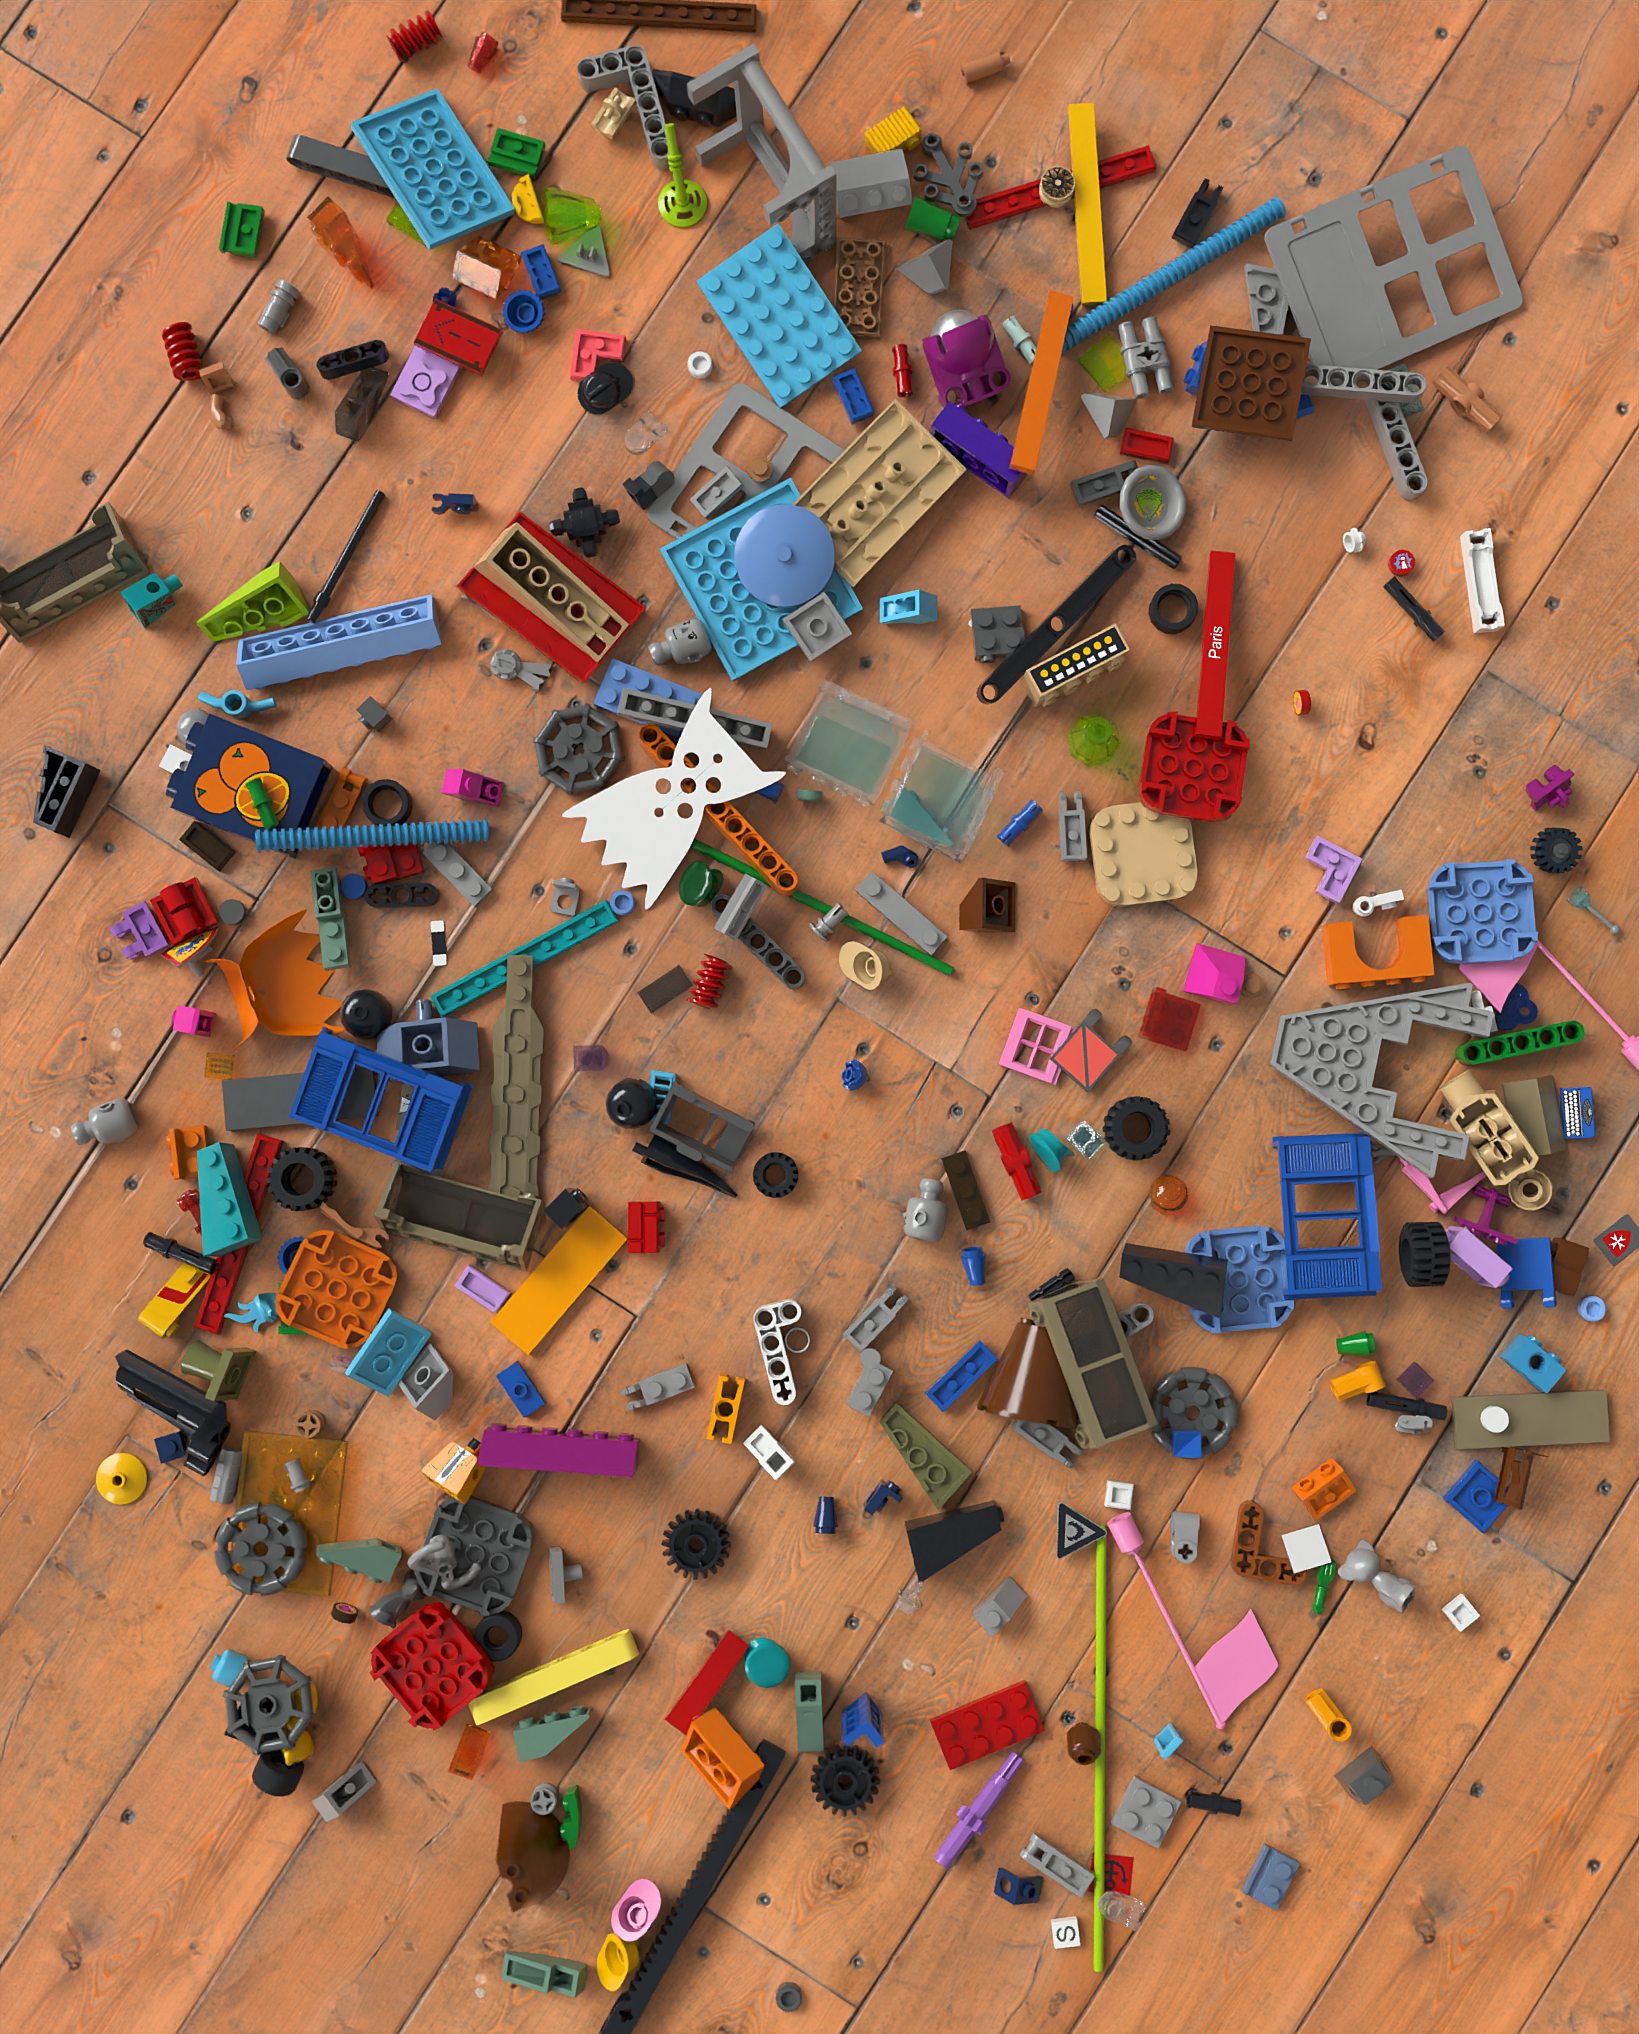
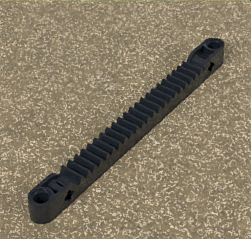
(691, 1899)

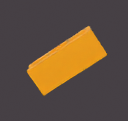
(716, 1414)

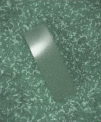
(544, 1973)

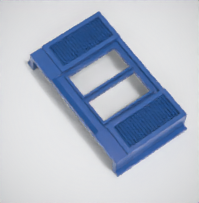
(429, 1119)
(1329, 1270)

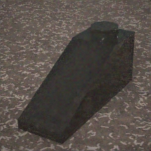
(360, 403)

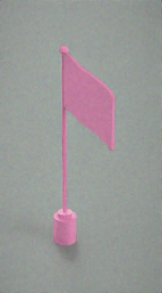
(1499, 978)
(1233, 1664)

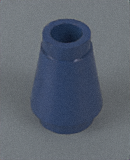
(825, 1516)

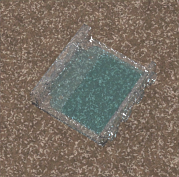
(849, 743)
(939, 799)

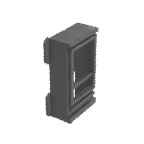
(729, 1143)

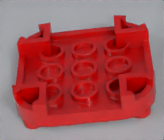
(1192, 774)
(432, 1665)

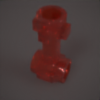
(190, 1201)

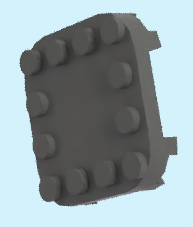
(486, 1536)

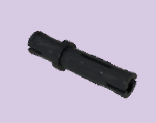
(1414, 609)
(171, 1249)
(1410, 1406)

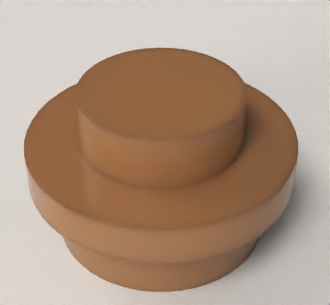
(760, 469)
(1252, 986)

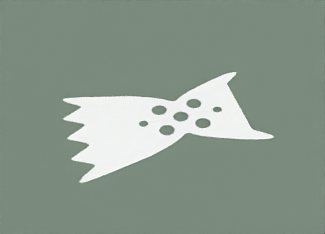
(658, 844)

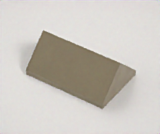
(1537, 1112)

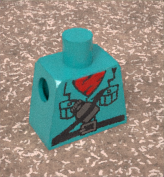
(151, 597)

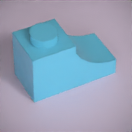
(909, 607)

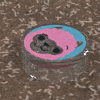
(340, 1363)

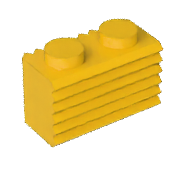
(894, 133)

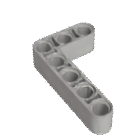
(644, 96)

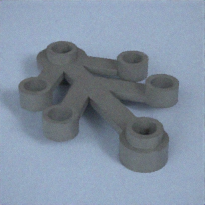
(950, 177)

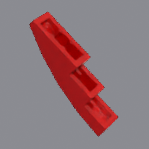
(706, 1682)

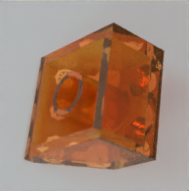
(485, 267)

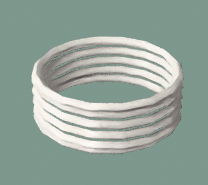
(789, 1348)

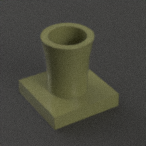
(224, 1370)

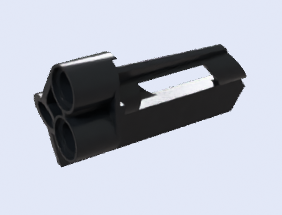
(189, 1410)

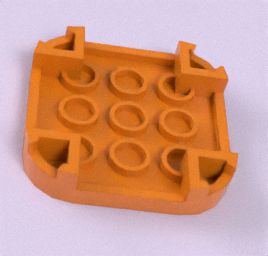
(336, 1289)

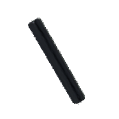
(1153, 547)

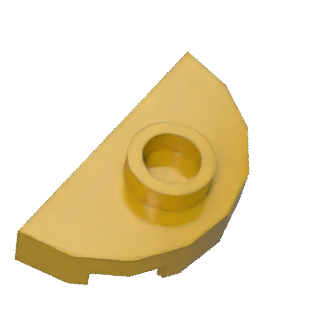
(526, 202)

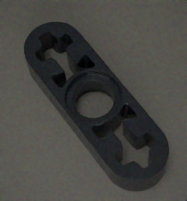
(330, 366)
(383, 889)

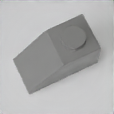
(999, 1606)
(344, 1792)

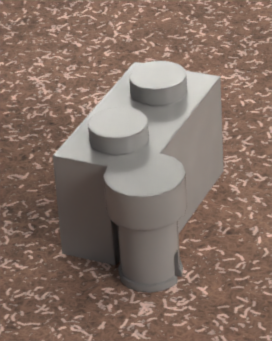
(870, 1382)

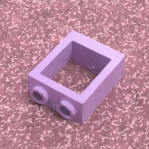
(1476, 1258)

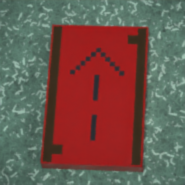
(458, 337)

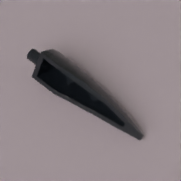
(666, 1159)

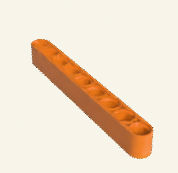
(724, 820)

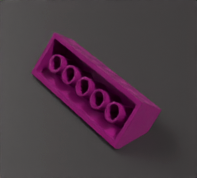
(559, 1451)

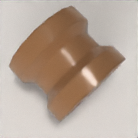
(304, 1424)

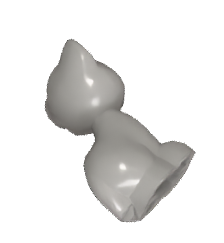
(1364, 1565)

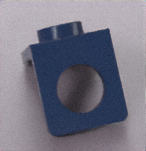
(1023, 1889)

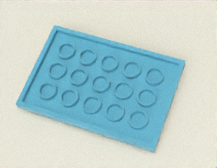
(432, 168)
(779, 316)

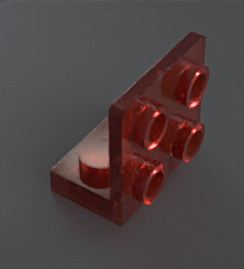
(1169, 1020)

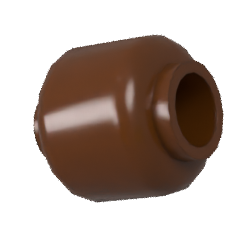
(1083, 1743)

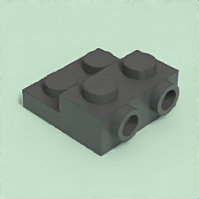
(996, 632)

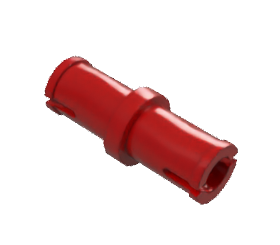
(902, 370)

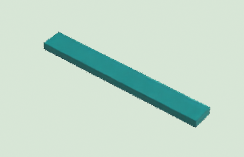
(542, 948)

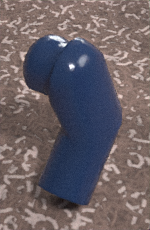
(902, 855)

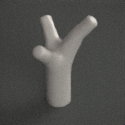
(1382, 1152)

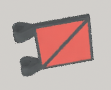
(1086, 1054)

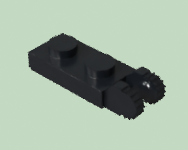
(1196, 215)

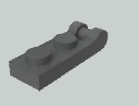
(1101, 484)

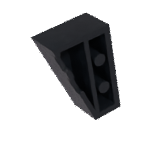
(63, 791)

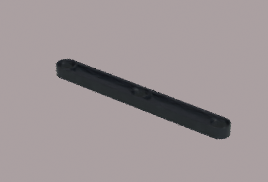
(1044, 635)

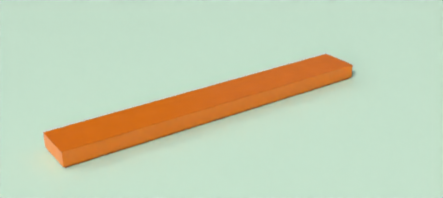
(1041, 383)

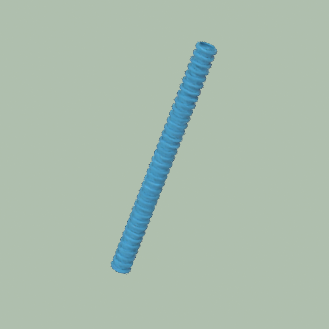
(1173, 272)

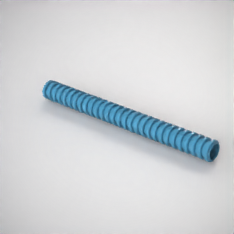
(371, 835)

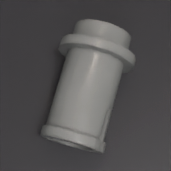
(297, 1475)

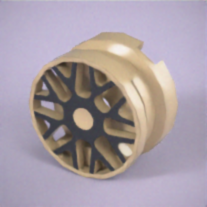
(1057, 187)

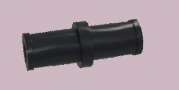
(1214, 1803)

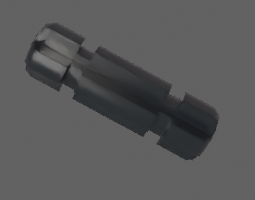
(1053, 1284)

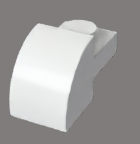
(769, 1452)

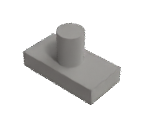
(561, 1574)

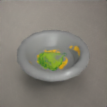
(1152, 502)

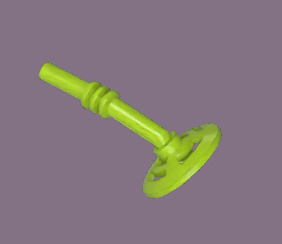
(681, 194)

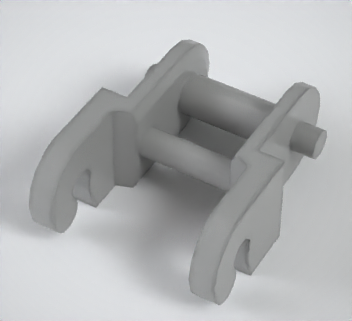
(1413, 1424)

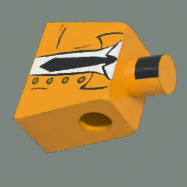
(456, 1470)

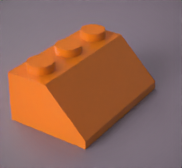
(721, 1757)

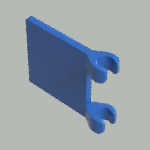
(1531, 1269)

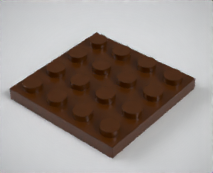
(1251, 383)

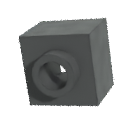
(373, 715)

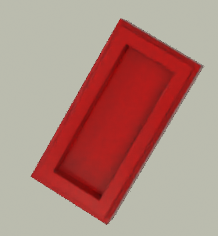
(1147, 445)

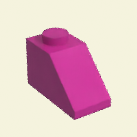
(193, 1021)

